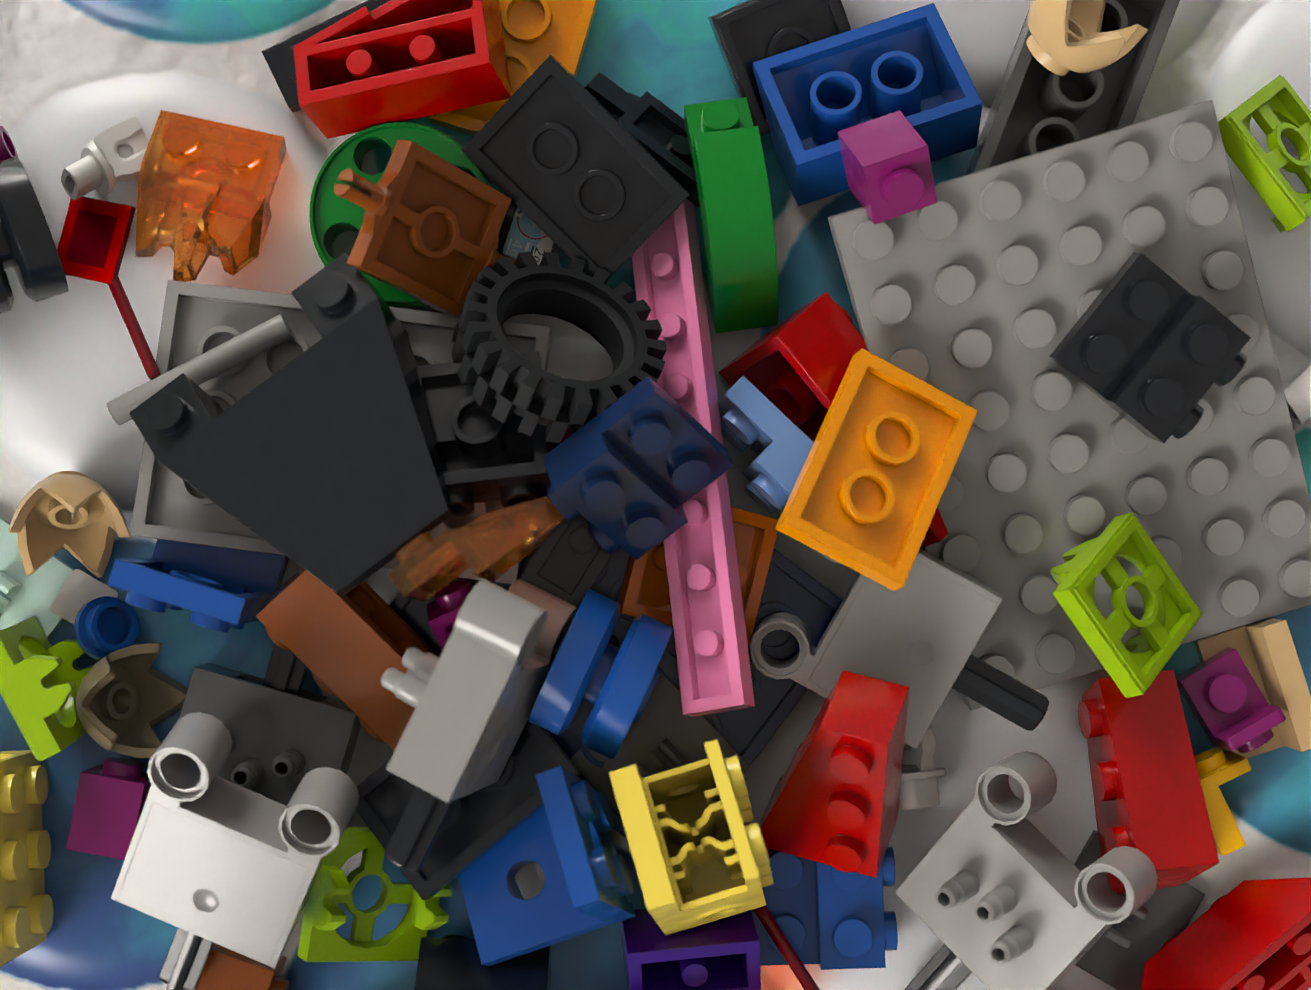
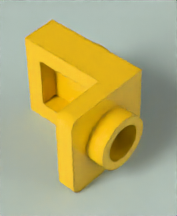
(1214, 770)

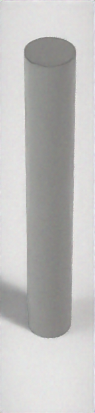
(207, 364)

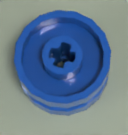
(602, 674)

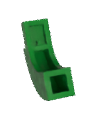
(734, 215)

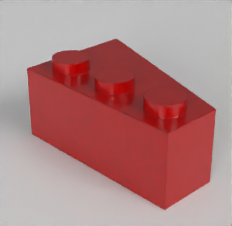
(402, 64)
(843, 779)
(1146, 779)

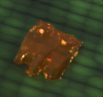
(206, 192)
(486, 545)

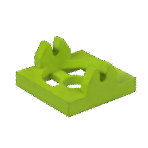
(1278, 114)
(1167, 605)
(41, 686)
(322, 915)

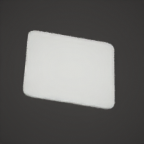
(77, 592)

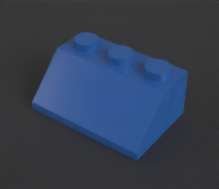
(858, 77)

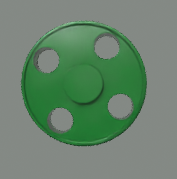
(334, 214)

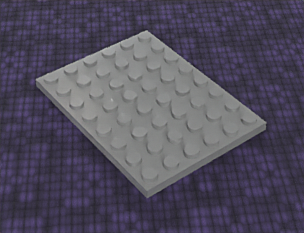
(979, 302)

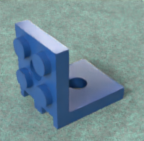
(213, 582)
(581, 870)

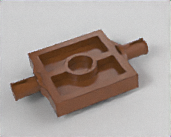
(425, 226)

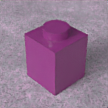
(887, 167)
(108, 807)

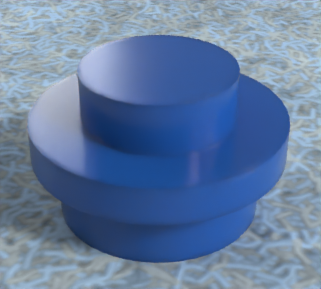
(105, 626)

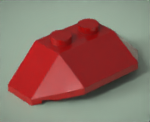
(1243, 942)

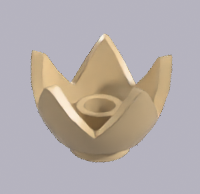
(1069, 36)
(69, 514)

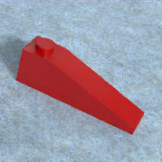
(802, 368)

